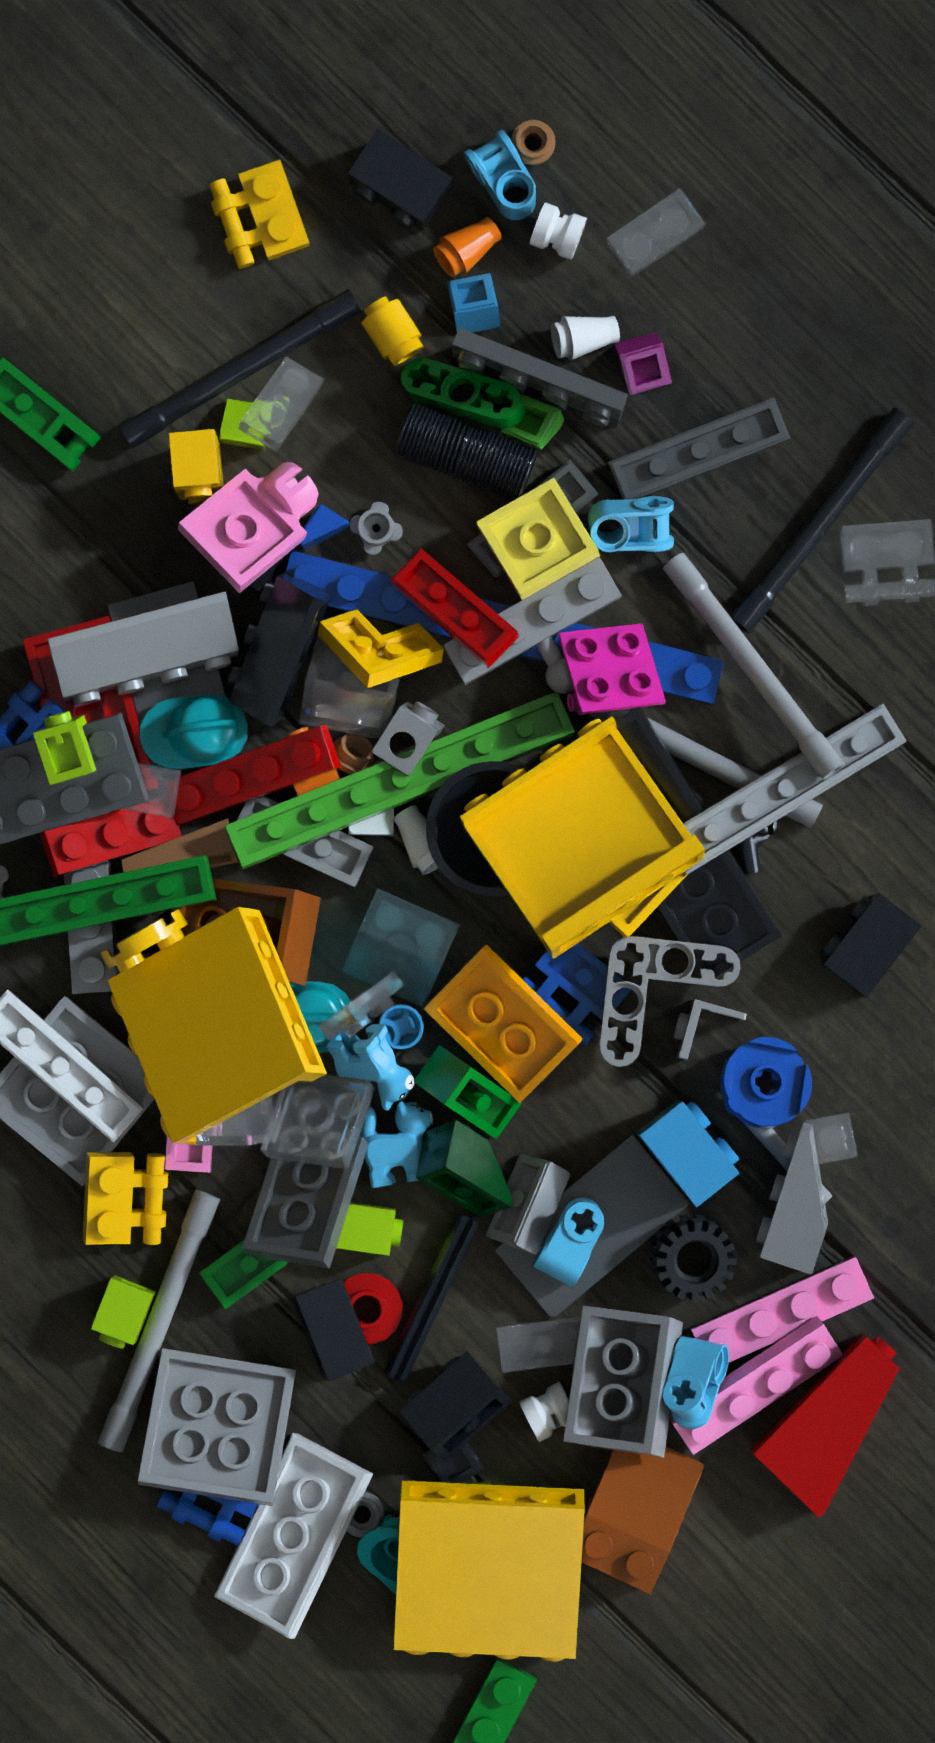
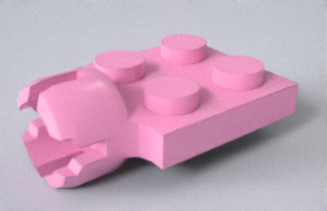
(251, 523)

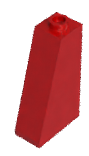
(826, 1425)

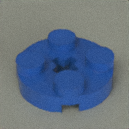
(785, 1067)

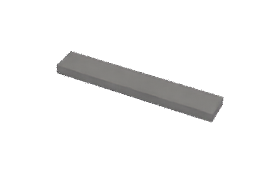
(791, 785)

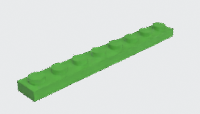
(386, 787)

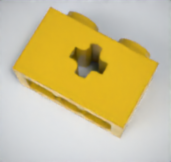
(196, 465)

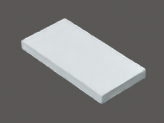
(296, 1538)

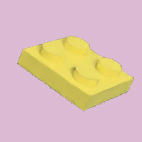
(538, 539)

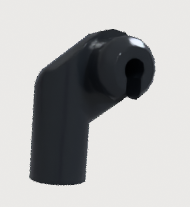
(747, 850)

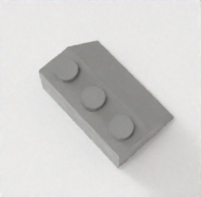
(621, 1381)

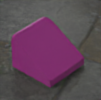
(643, 363)

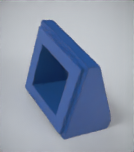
(322, 526)

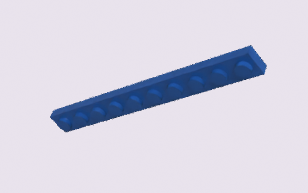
(375, 597)

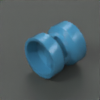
(400, 1021)

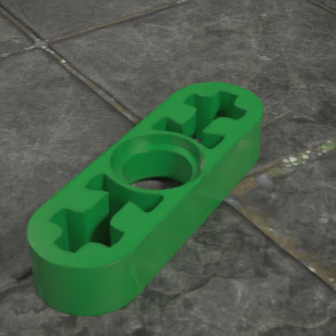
(476, 407)

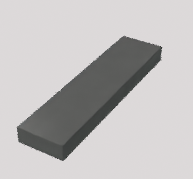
(699, 450)

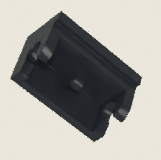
(332, 1329)

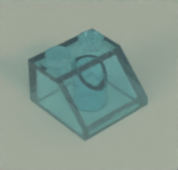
(401, 940)

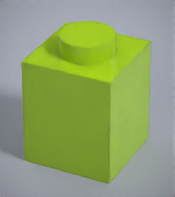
(370, 1229)
(123, 1312)

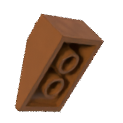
(286, 913)
(637, 1514)

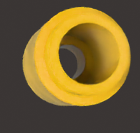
(392, 330)

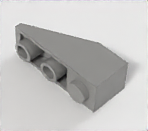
(800, 1215)

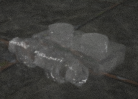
(888, 547)

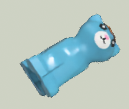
(371, 1061)
(395, 1149)

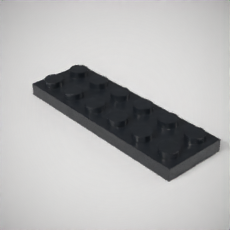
(716, 899)

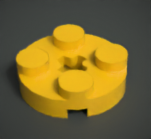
(133, 945)

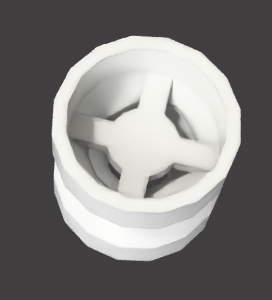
(561, 232)
(546, 1411)

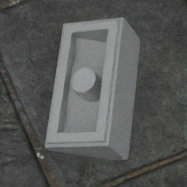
(536, 1192)

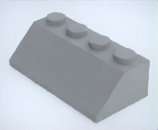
(144, 648)

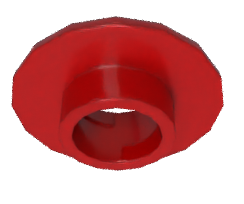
(389, 1299)

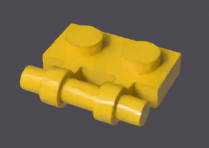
(272, 209)
(110, 1195)

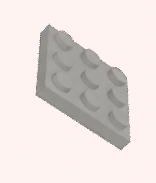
(48, 1119)
(217, 1427)

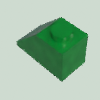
(467, 1092)

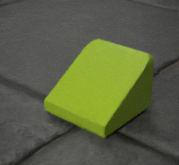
(231, 420)

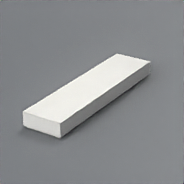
(65, 1069)

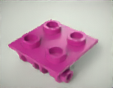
(610, 669)

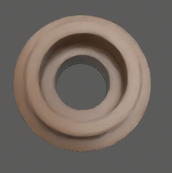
(536, 129)
(354, 753)

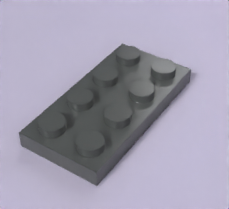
(556, 385)
(34, 806)

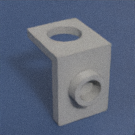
(420, 724)
(687, 1024)

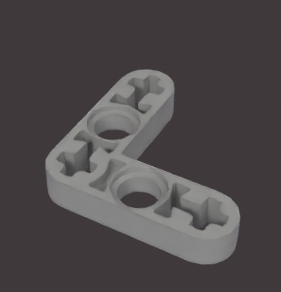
(652, 969)

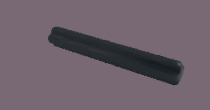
(431, 1298)

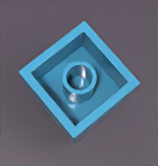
(688, 1151)

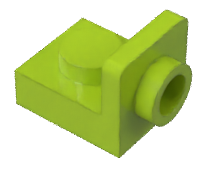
(64, 747)

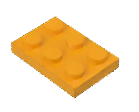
(503, 1023)

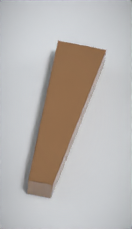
(206, 841)

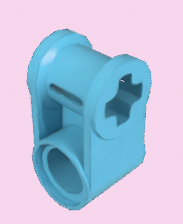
(499, 169)
(635, 525)
(569, 1249)
(697, 1374)

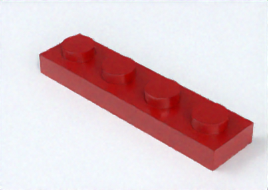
(255, 774)

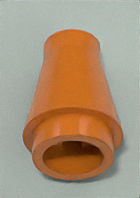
(465, 247)

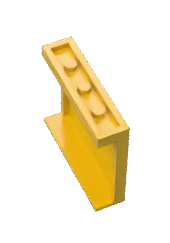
(580, 836)
(215, 1024)
(489, 1570)

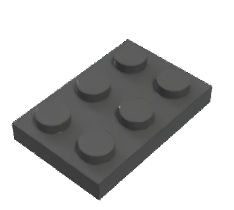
(302, 1210)

